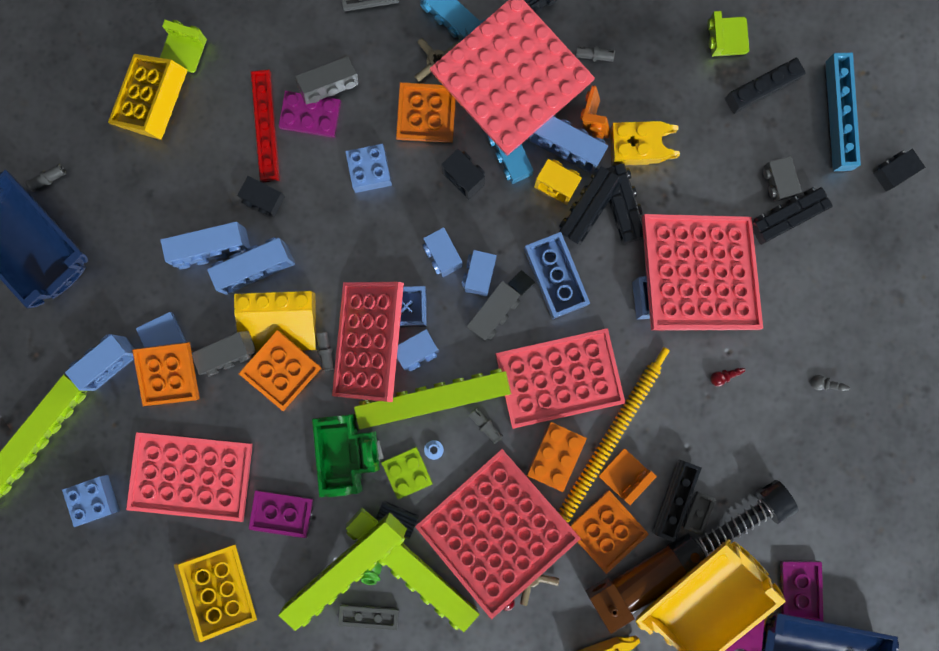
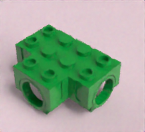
(342, 455)

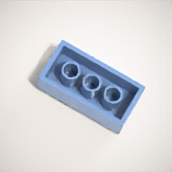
(570, 144)
(205, 245)
(250, 266)
(556, 275)

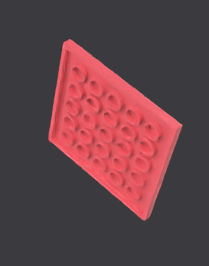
(512, 74)
(701, 272)
(497, 533)

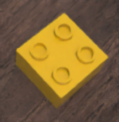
(557, 181)

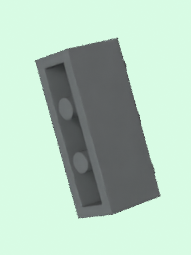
(327, 80)
(494, 311)
(224, 353)

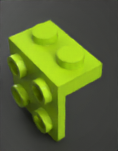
(727, 35)
(183, 44)

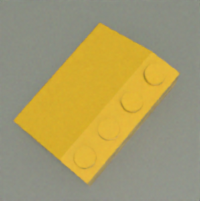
(148, 95)
(283, 311)
(215, 593)

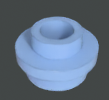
(433, 443)

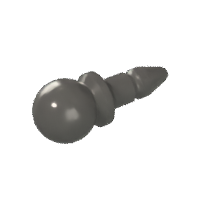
(819, 382)

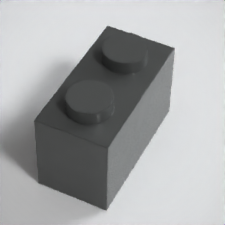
(782, 179)

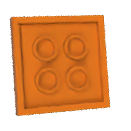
(425, 113)
(280, 370)
(166, 374)
(608, 531)

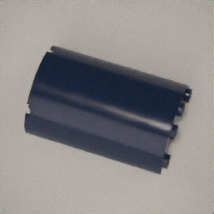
(34, 251)
(804, 634)

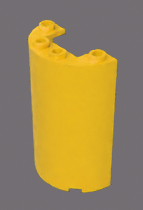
(714, 602)

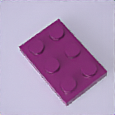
(313, 118)
(281, 514)
(802, 589)

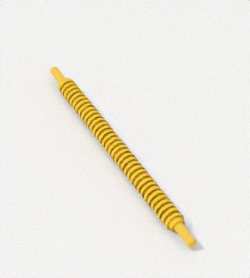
(654, 368)

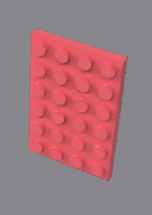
(368, 340)
(561, 378)
(189, 476)

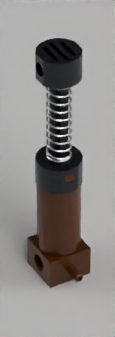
(654, 576)

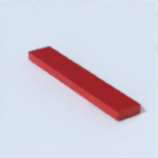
(265, 126)

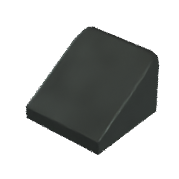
(521, 283)

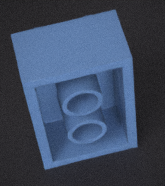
(101, 362)

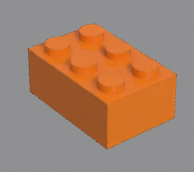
(556, 456)

